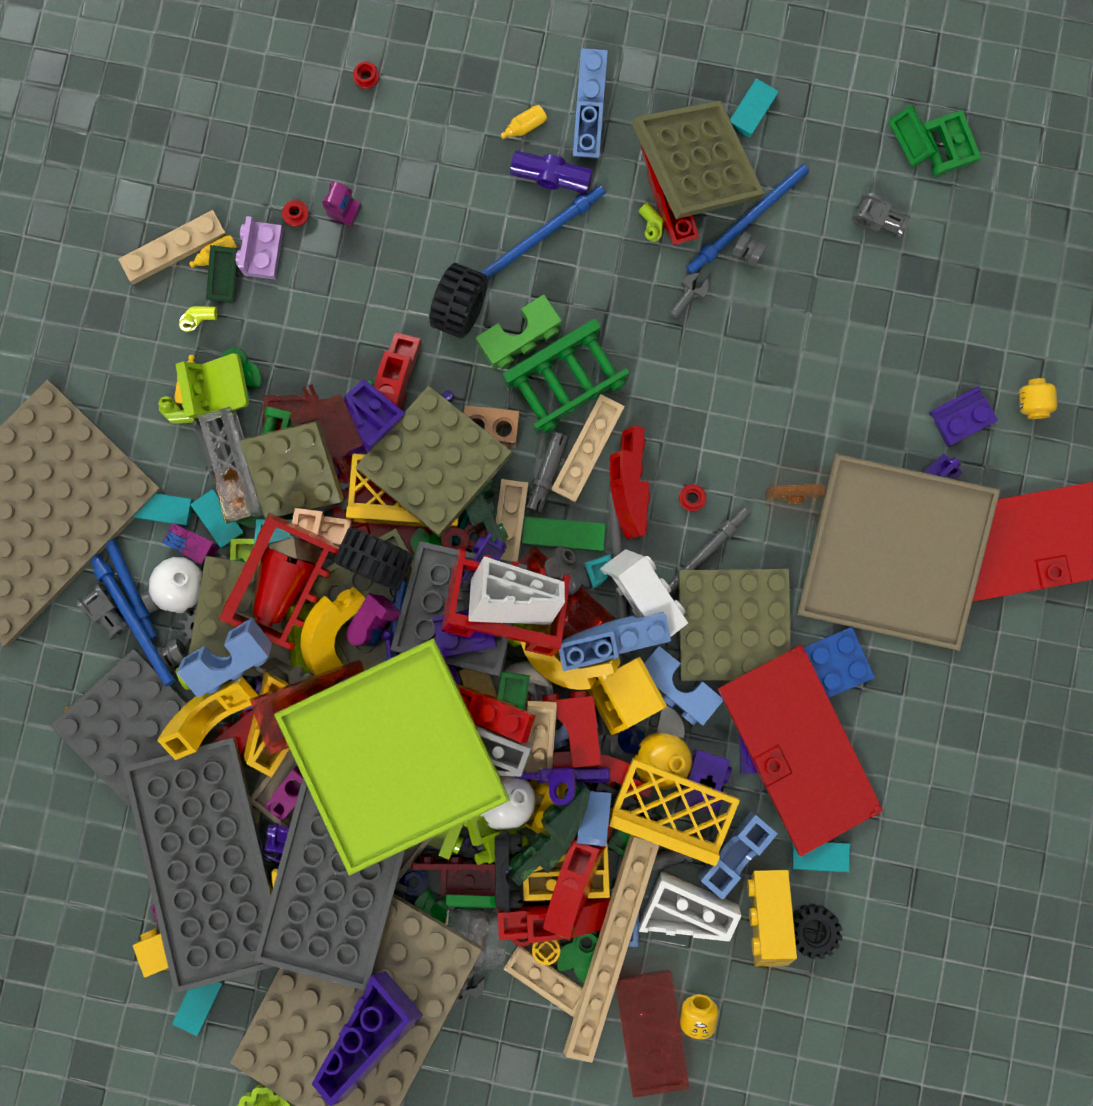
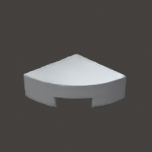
(670, 723)

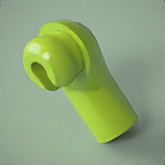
(654, 222)
(172, 411)

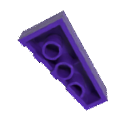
(372, 1031)

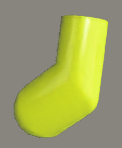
(195, 316)

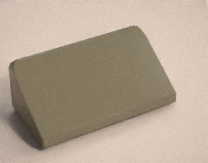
(297, 549)

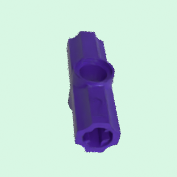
(551, 172)

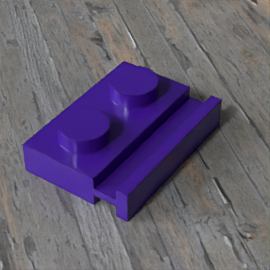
(963, 416)
(455, 645)

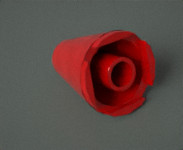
(278, 585)

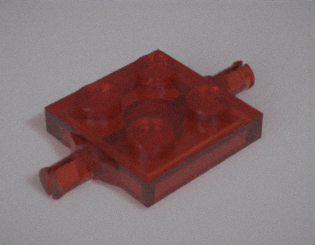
(335, 422)

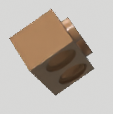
(495, 418)

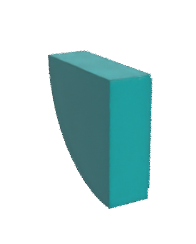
(593, 567)

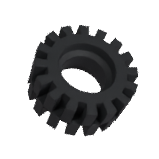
(832, 931)

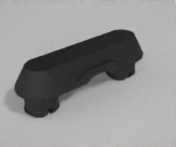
(504, 896)

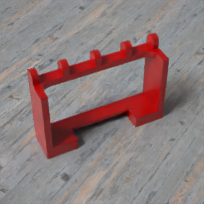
(271, 522)
(459, 624)

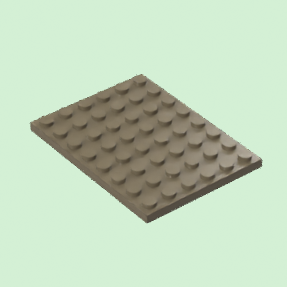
(59, 502)
(306, 1014)

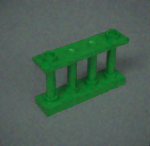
(542, 363)

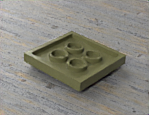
(292, 469)

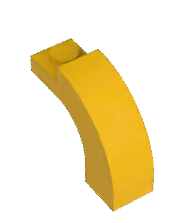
(322, 627)
(578, 678)
(201, 714)

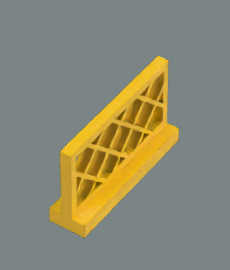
(376, 513)
(665, 835)

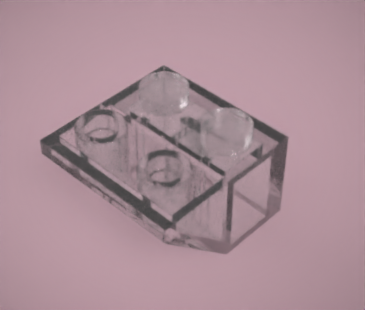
(482, 928)

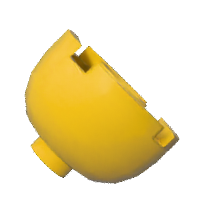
(667, 753)

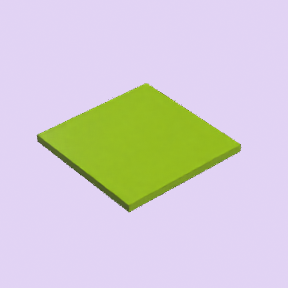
(392, 757)

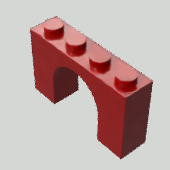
(580, 721)

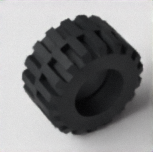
(458, 300)
(373, 558)

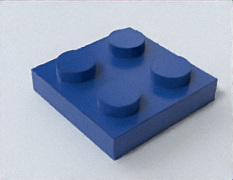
(839, 662)

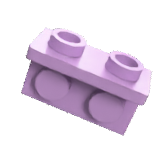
(259, 249)

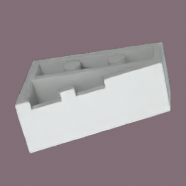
(644, 589)
(513, 595)
(688, 910)

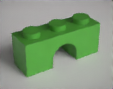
(502, 348)

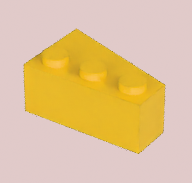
(255, 750)
(542, 884)
(771, 918)

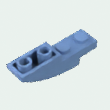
(590, 103)
(613, 638)

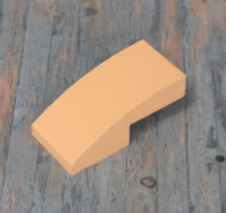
(327, 527)

